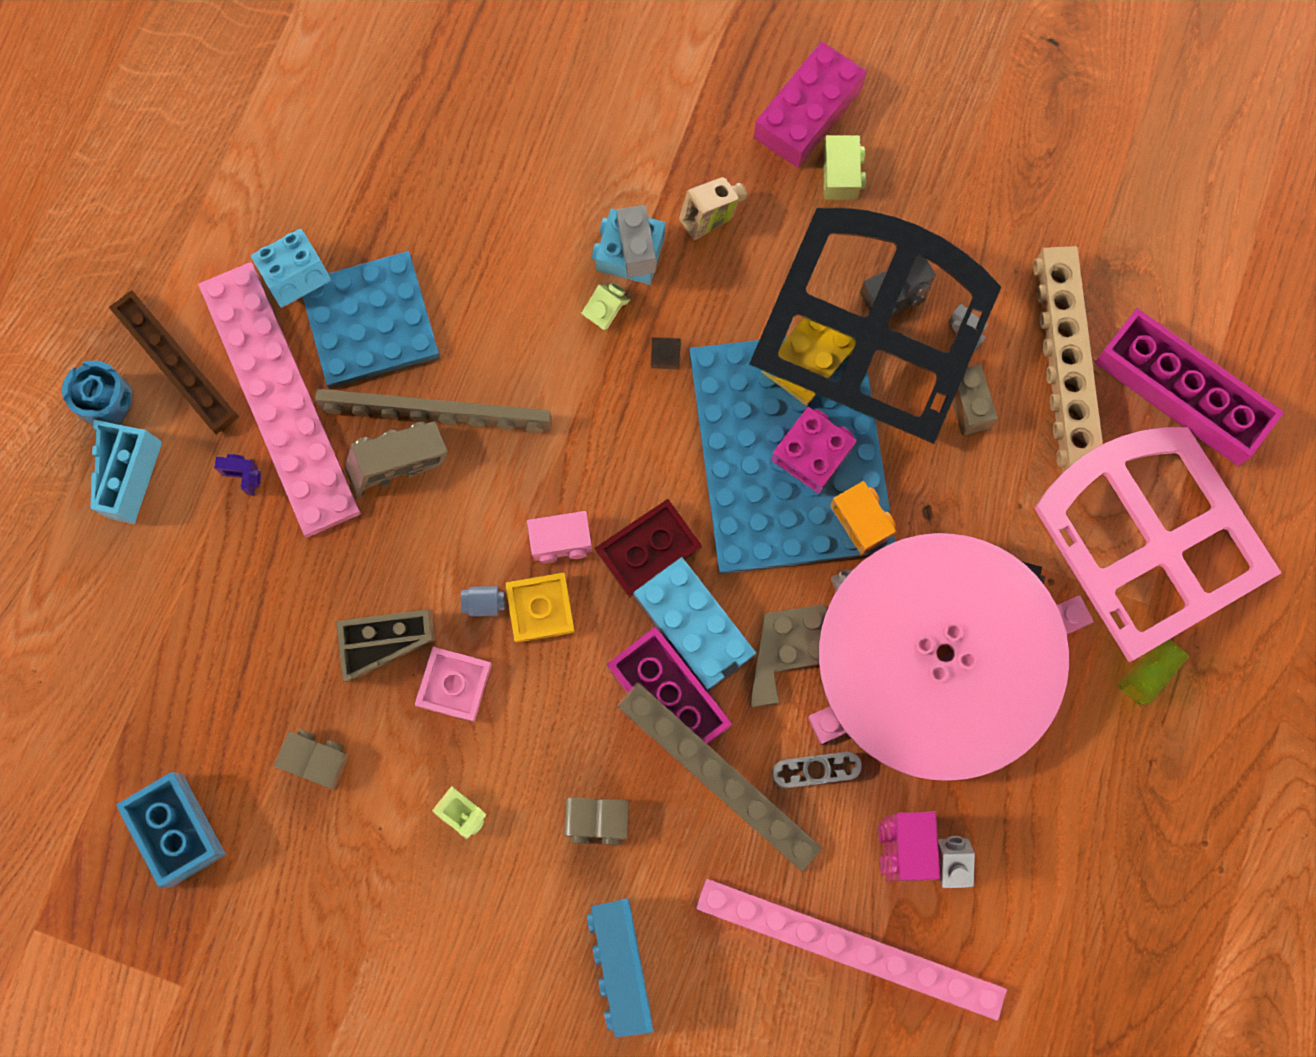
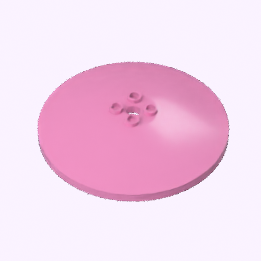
(931, 713)

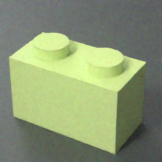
(843, 167)

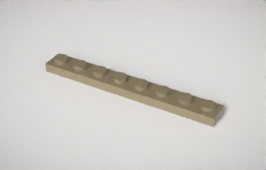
(445, 411)
(719, 776)

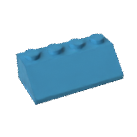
(621, 968)

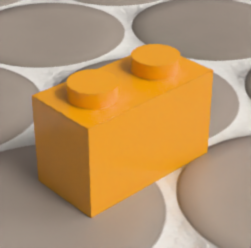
(863, 517)

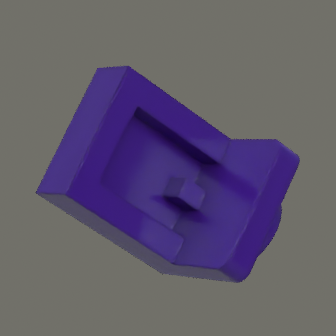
(238, 467)

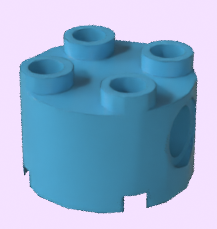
(97, 393)

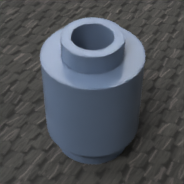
(482, 601)

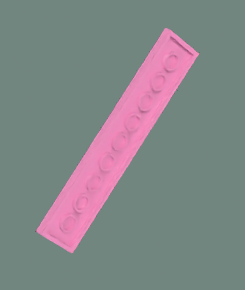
(279, 400)

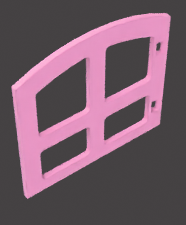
(1161, 546)

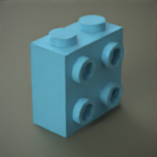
(609, 253)
(290, 267)

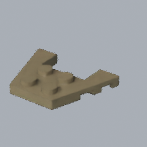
(786, 643)

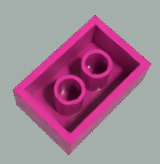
(909, 847)

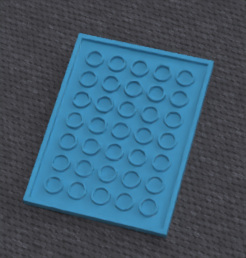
(757, 507)

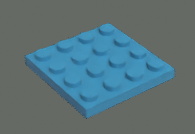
(370, 321)

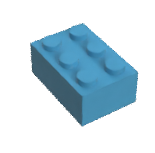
(170, 830)

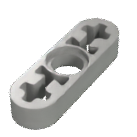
(837, 760)

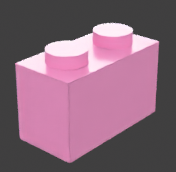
(559, 537)

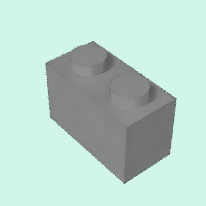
(636, 241)

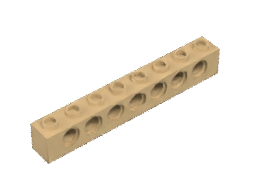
(1065, 264)

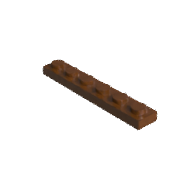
(174, 362)

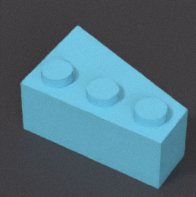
(122, 470)

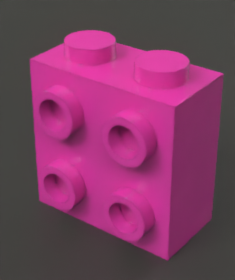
(814, 449)

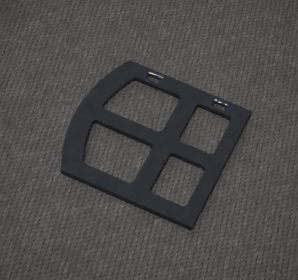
(872, 331)

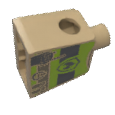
(710, 206)

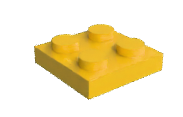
(539, 607)

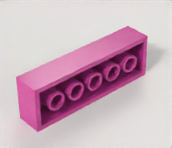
(1189, 387)

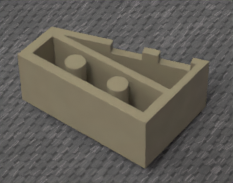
(394, 455)
(381, 639)

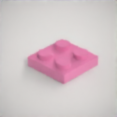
(453, 684)

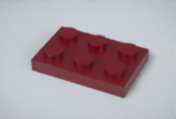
(647, 547)

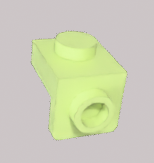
(605, 304)
(460, 813)

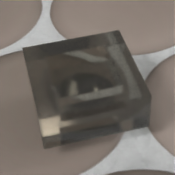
(665, 353)

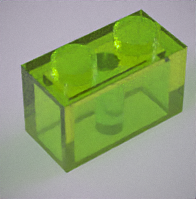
(1153, 672)

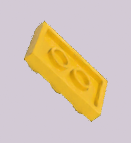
(815, 350)

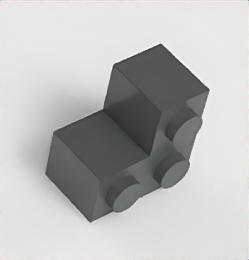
(913, 292)

